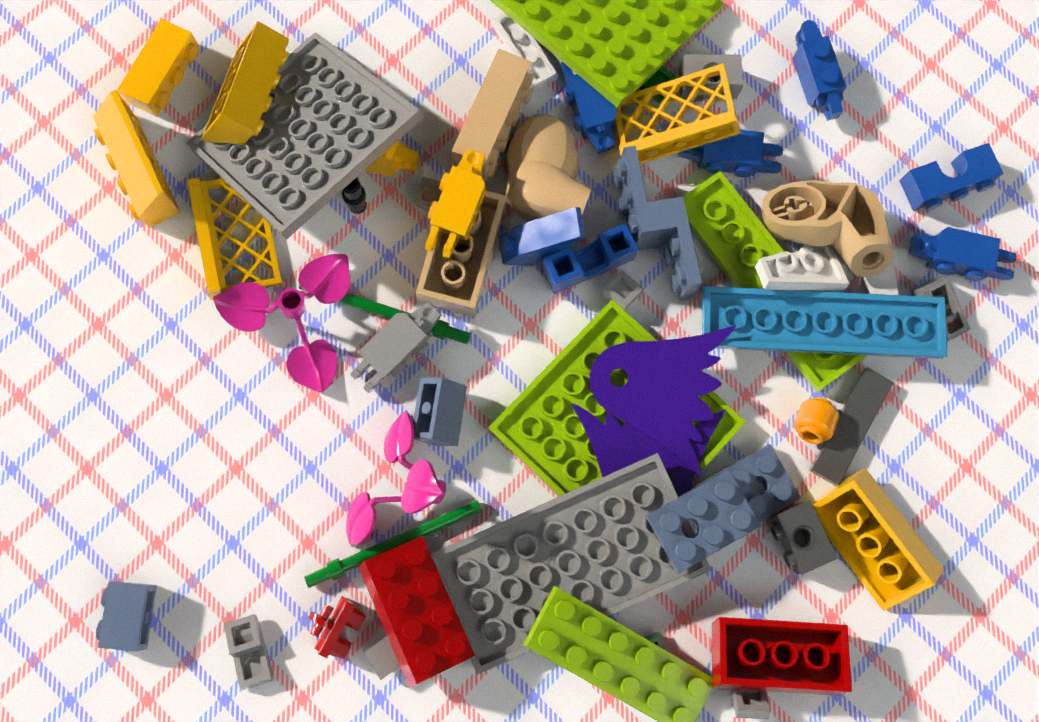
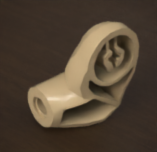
(544, 169)
(832, 215)

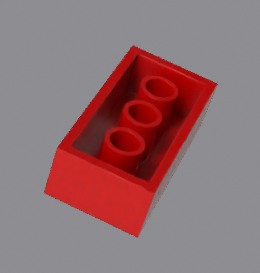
(416, 611)
(780, 656)

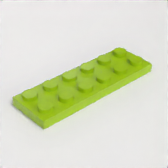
(617, 660)

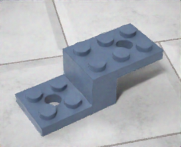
(658, 224)
(722, 508)

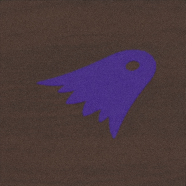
(661, 388)
(624, 446)

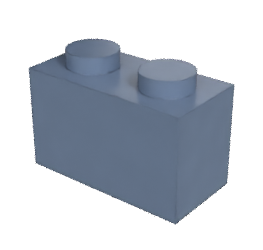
(439, 411)
(126, 616)

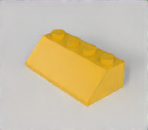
(247, 87)
(134, 161)
(876, 540)

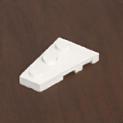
(803, 270)

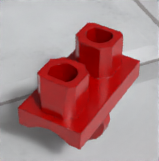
(330, 640)

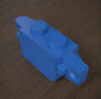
(819, 70)
(591, 110)
(737, 155)
(963, 254)

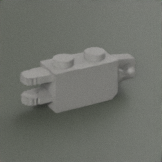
(396, 343)

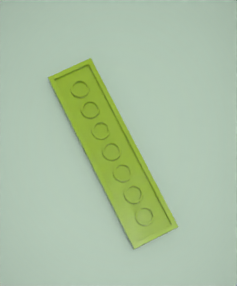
(736, 244)

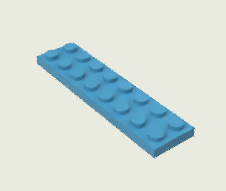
(827, 322)

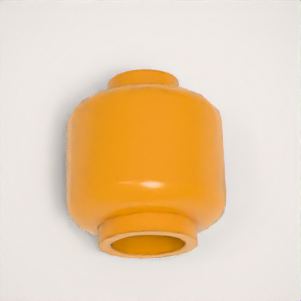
(816, 420)

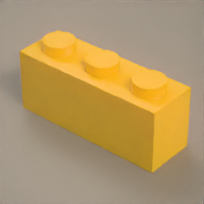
(159, 67)

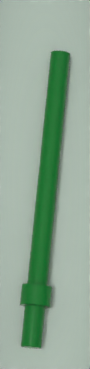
(440, 330)
(337, 568)

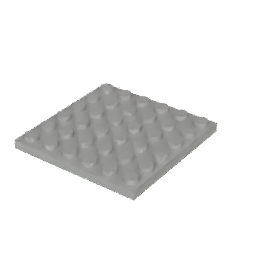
(315, 138)

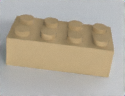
(495, 111)
(459, 280)

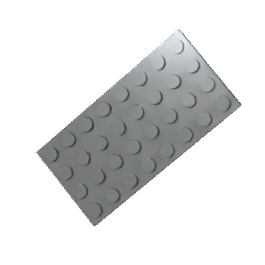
(582, 542)

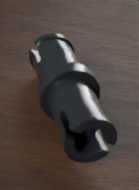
(355, 196)

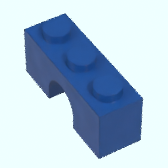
(973, 170)
(604, 254)

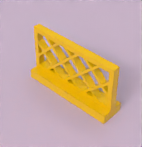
(685, 136)
(210, 245)

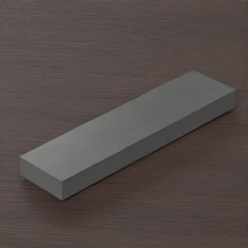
(852, 426)

